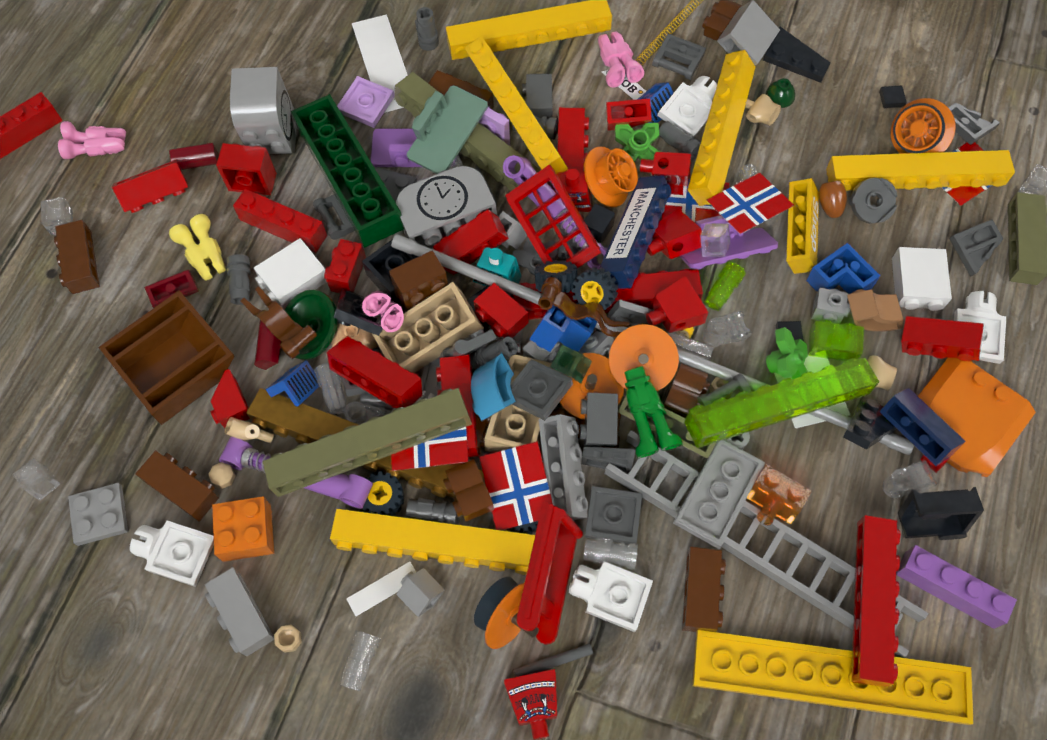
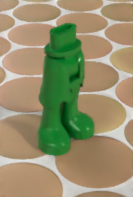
(644, 402)

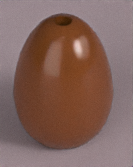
(833, 198)

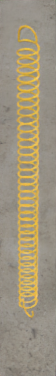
(664, 30)

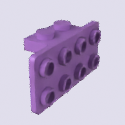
(391, 147)
(741, 245)

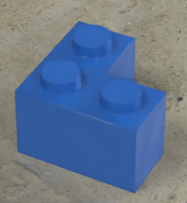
(845, 269)
(558, 327)

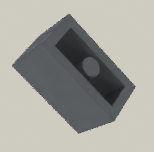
(539, 94)
(600, 419)

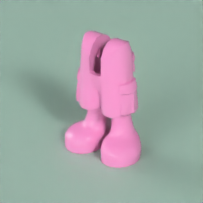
(615, 55)
(95, 139)
(380, 304)

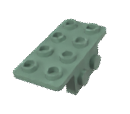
(444, 128)

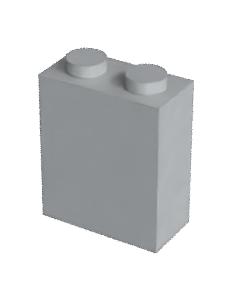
(749, 31)

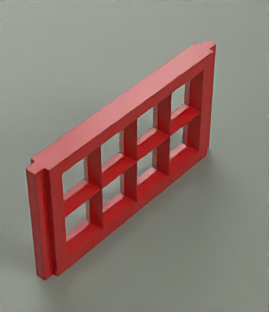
(530, 186)

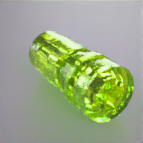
(722, 289)

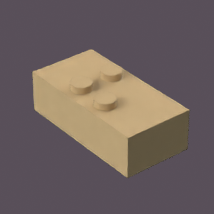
(430, 329)
(513, 425)

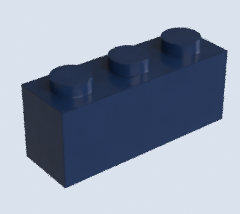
(922, 426)

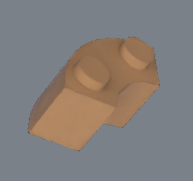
(875, 311)

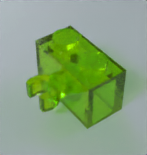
(836, 340)

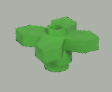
(638, 142)
(790, 357)

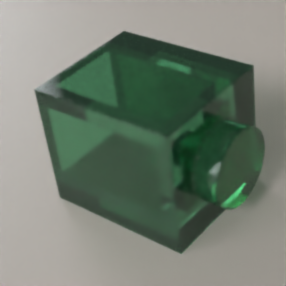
(571, 363)

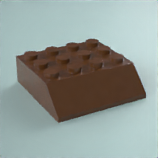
(168, 357)

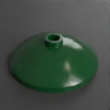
(316, 311)

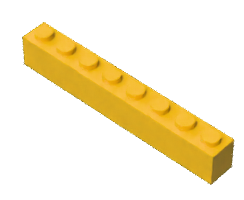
(531, 27)
(514, 106)
(722, 127)
(924, 169)
(432, 540)

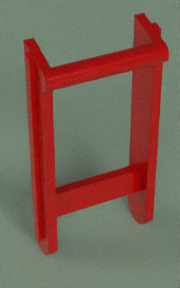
(548, 573)

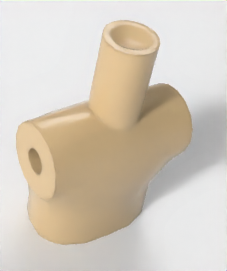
(762, 110)
(883, 371)
(246, 431)

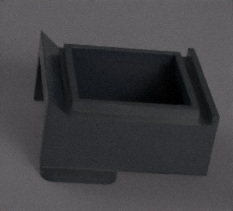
(940, 513)

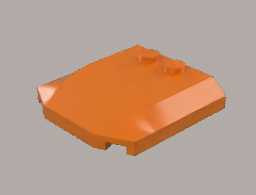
(978, 410)

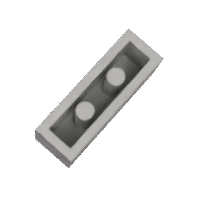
(238, 612)

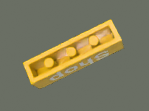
(802, 226)

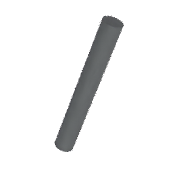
(554, 661)

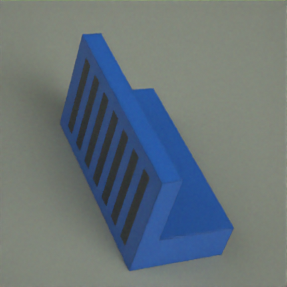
(658, 96)
(297, 382)

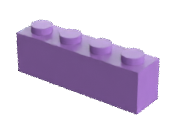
(956, 587)

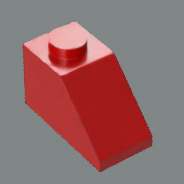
(628, 112)
(228, 400)

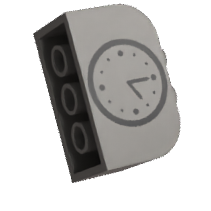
(262, 109)
(442, 204)

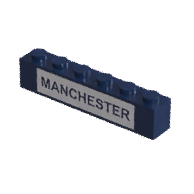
(636, 230)

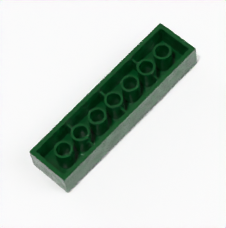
(348, 171)

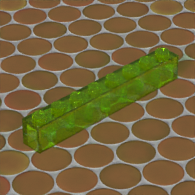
(780, 402)

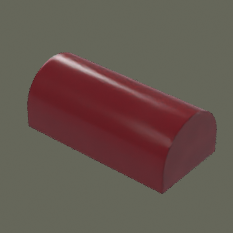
(195, 156)
(167, 287)
(267, 348)

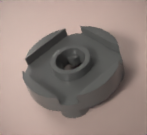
(861, 200)

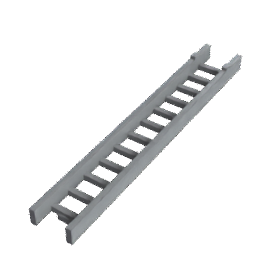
(761, 564)

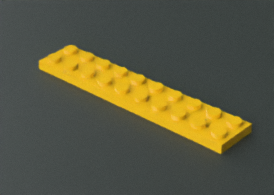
(825, 678)

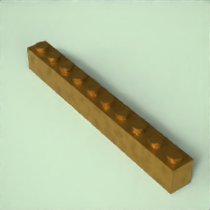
(310, 424)

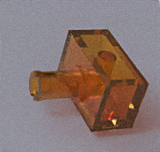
(778, 496)

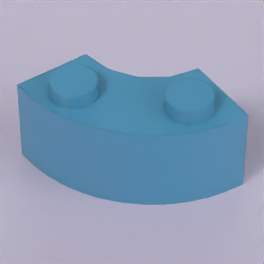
(492, 387)

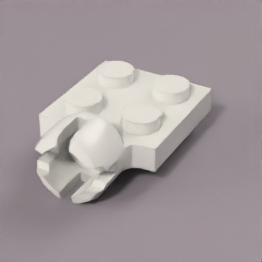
(690, 105)
(984, 311)
(173, 551)
(612, 593)

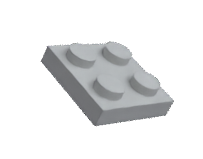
(97, 514)

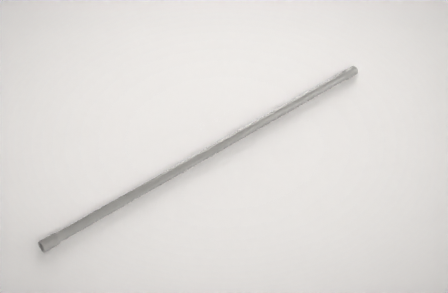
(412, 247)

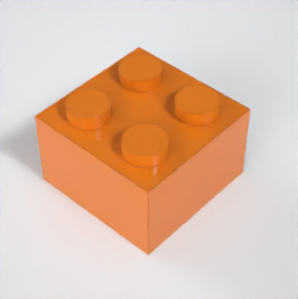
(242, 529)

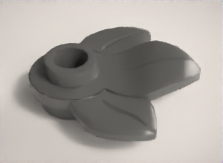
(529, 257)

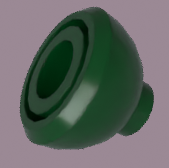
(781, 92)

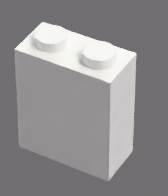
(290, 273)
(921, 278)

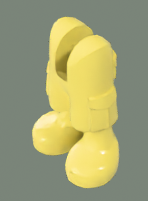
(199, 254)

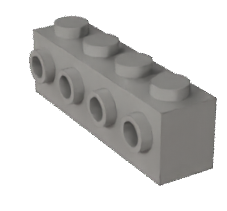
(563, 464)

